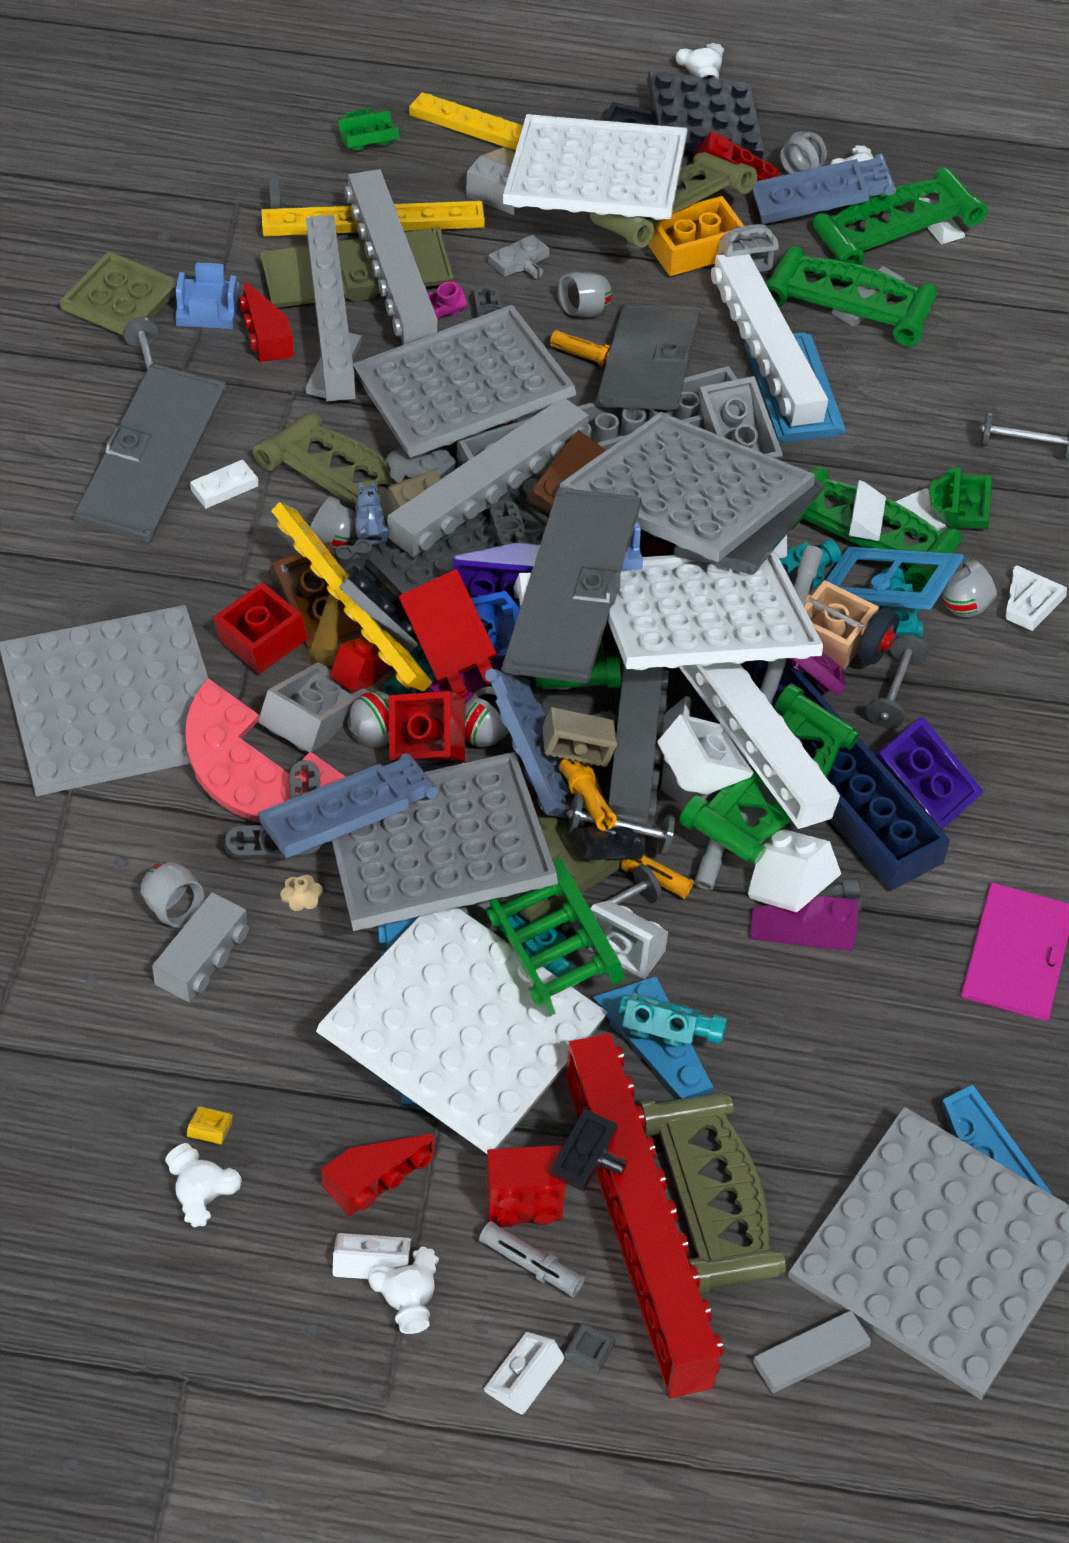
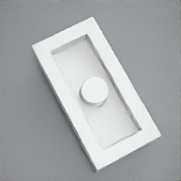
(224, 484)

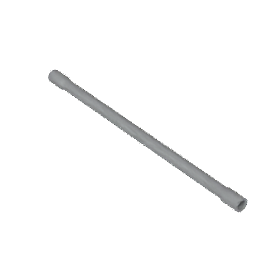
(806, 573)

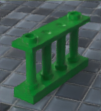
(590, 935)

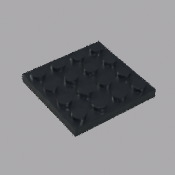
(705, 107)

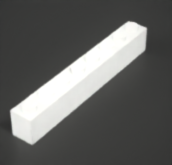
(770, 340)
(765, 741)

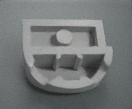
(751, 240)
(405, 467)

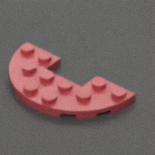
(230, 767)

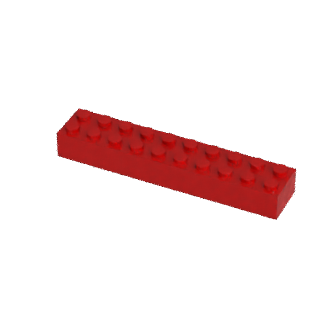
(646, 1223)

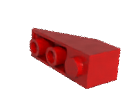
(727, 150)
(269, 326)
(358, 665)
(371, 1169)

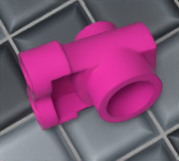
(448, 300)

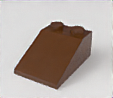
(573, 457)
(307, 593)

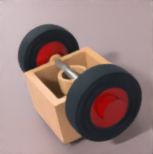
(849, 623)

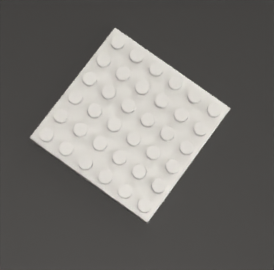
(596, 167)
(708, 614)
(457, 1026)

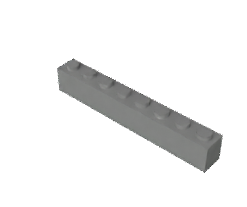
(390, 256)
(330, 308)
(485, 477)

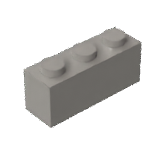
(200, 947)

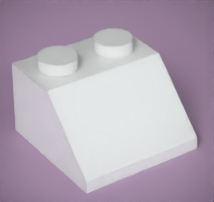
(703, 755)
(793, 870)
(633, 939)

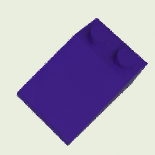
(495, 568)
(929, 772)

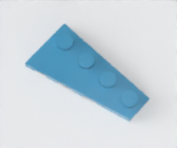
(673, 1066)
(977, 1126)

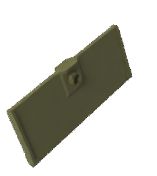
(290, 277)

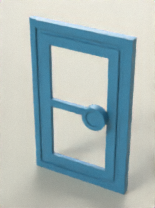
(878, 596)

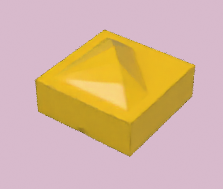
(209, 1125)

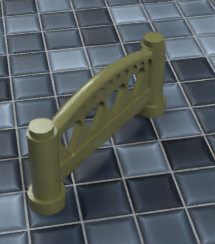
(717, 175)
(293, 446)
(717, 1260)

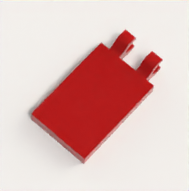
(449, 629)

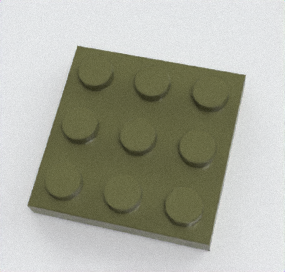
(118, 292)

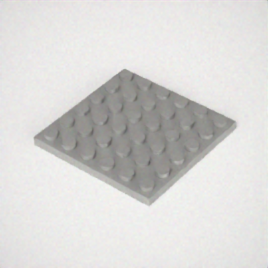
(463, 380)
(694, 484)
(104, 697)
(447, 850)
(939, 1252)

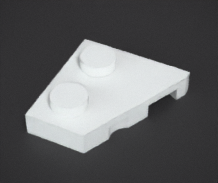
(1032, 598)

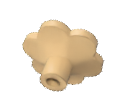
(301, 892)

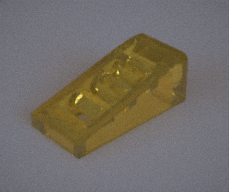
(326, 637)

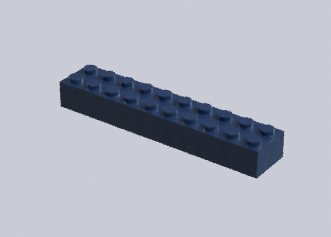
(873, 807)

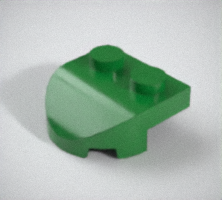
(365, 128)
(962, 499)

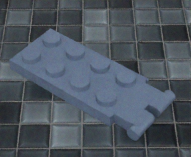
(822, 189)
(524, 721)
(346, 805)

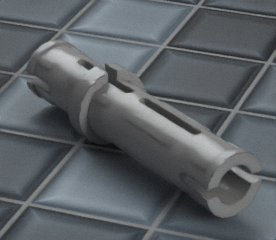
(566, 1280)

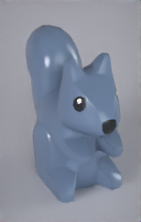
(369, 515)

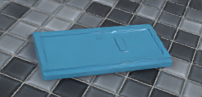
(784, 432)

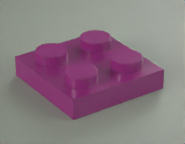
(827, 673)

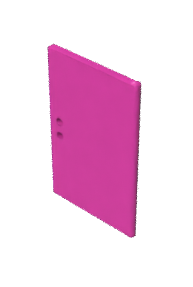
(1014, 949)

